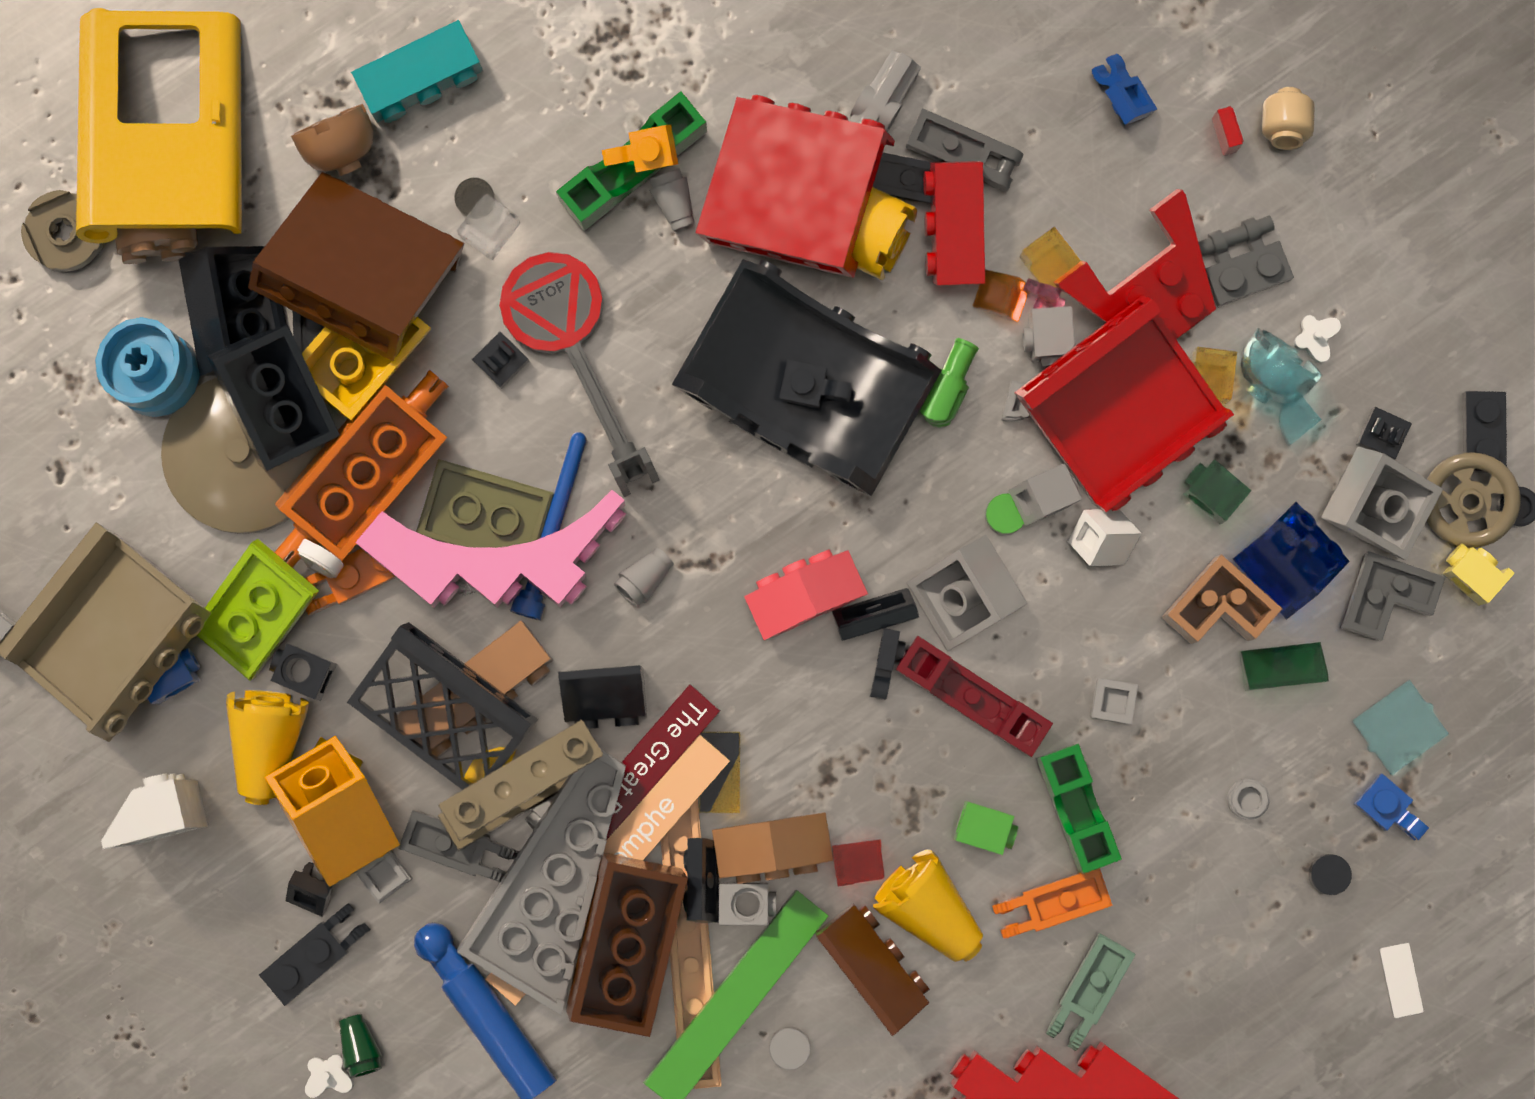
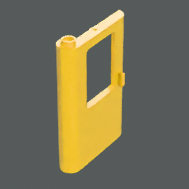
(158, 170)

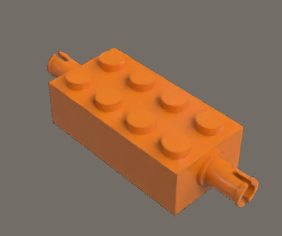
(361, 470)

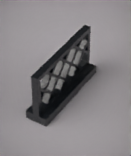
(459, 679)

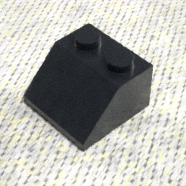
(603, 695)

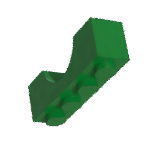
(602, 187)

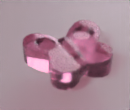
(1043, 294)

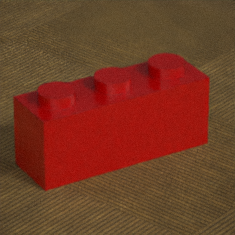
(955, 223)

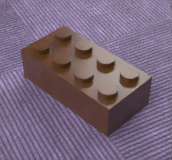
(626, 944)

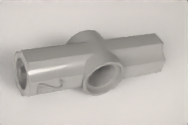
(883, 97)

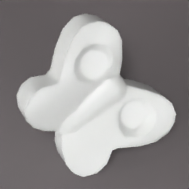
(1316, 336)
(327, 1075)

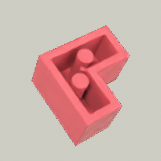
(804, 592)

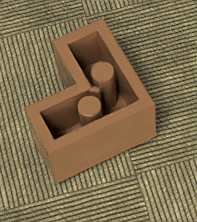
(1223, 593)
(772, 848)

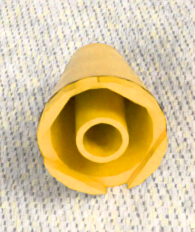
(263, 738)
(930, 908)

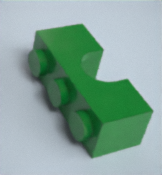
(1077, 809)

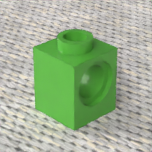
(986, 828)

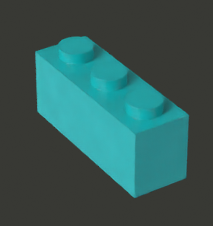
(418, 72)

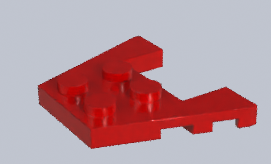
(1172, 278)

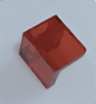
(858, 862)

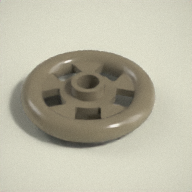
(1501, 482)

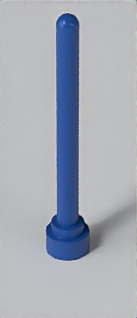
(530, 600)

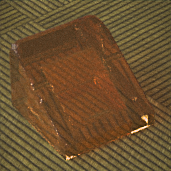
(1001, 295)

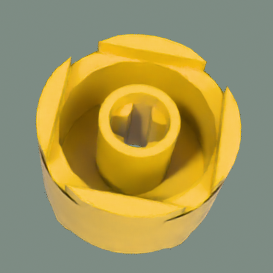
(882, 233)

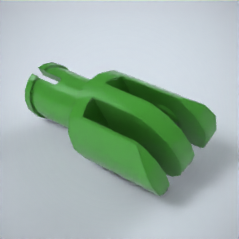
(950, 387)

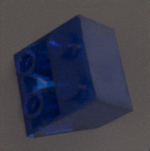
(1292, 560)

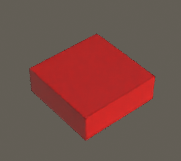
(1227, 130)

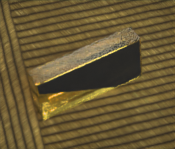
(724, 791)

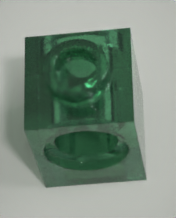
(1215, 490)

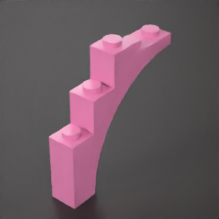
(547, 563)

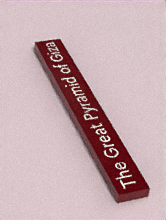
(661, 749)

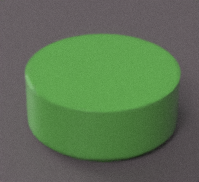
(1003, 515)

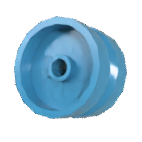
(147, 367)

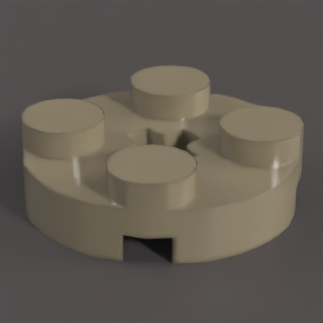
(42, 223)

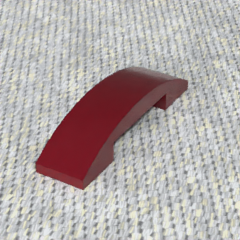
(973, 697)

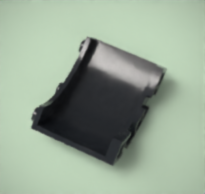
(743, 362)

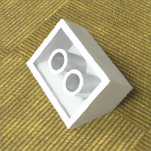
(156, 811)

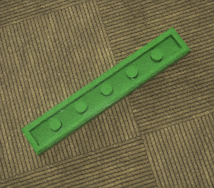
(736, 998)

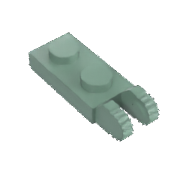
(1092, 988)

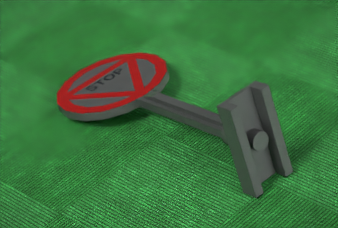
(552, 308)

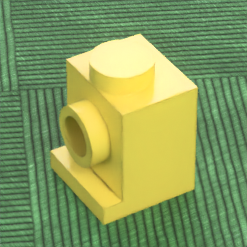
(1476, 573)

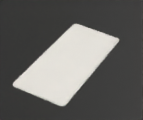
(1401, 980)

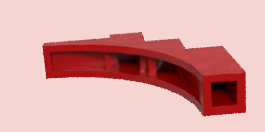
(1041, 1076)

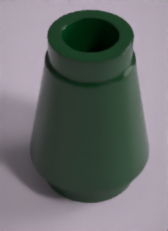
(359, 1048)

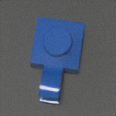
(1126, 93)
(1387, 806)

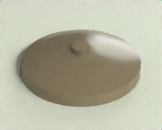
(216, 471)

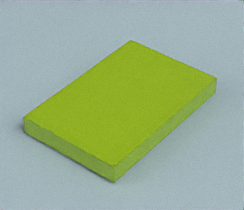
(255, 609)

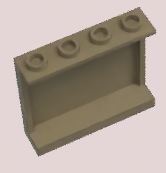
(103, 631)

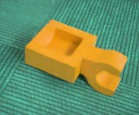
(648, 149)

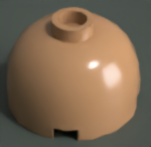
(336, 141)

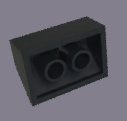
(221, 303)
(273, 396)

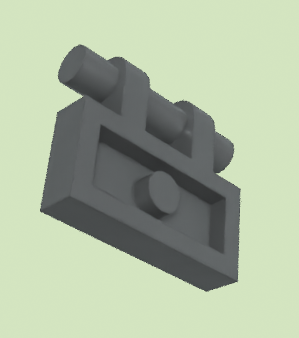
(1247, 273)

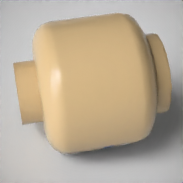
(1288, 118)

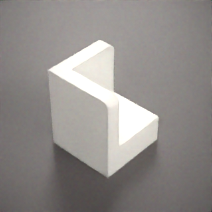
(1104, 537)

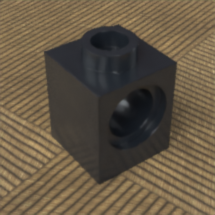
(319, 676)

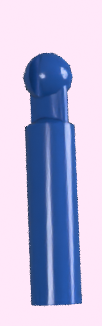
(484, 1013)

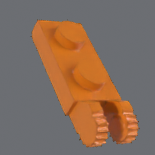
(356, 577)
(1057, 902)

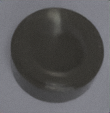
(470, 192)

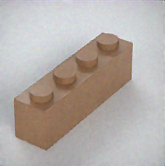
(503, 663)

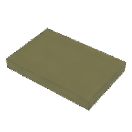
(481, 509)

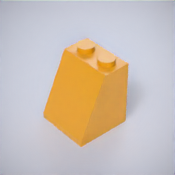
(332, 810)

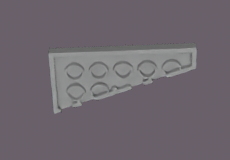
(543, 901)

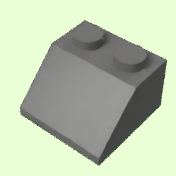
(1382, 502)
(966, 592)

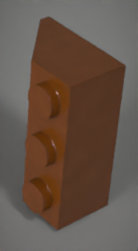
(874, 967)

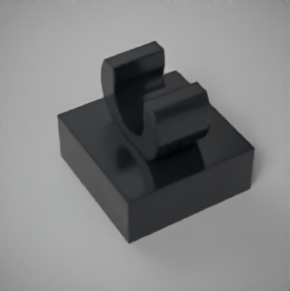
(500, 360)
(1384, 433)
(308, 892)

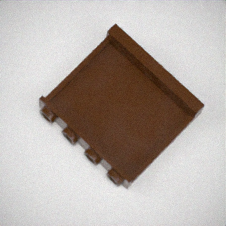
(354, 264)

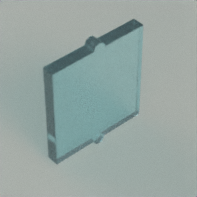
(1400, 727)

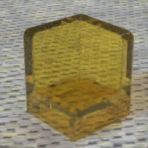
(1049, 257)
(1217, 369)

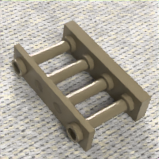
(517, 785)

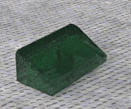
(1283, 666)

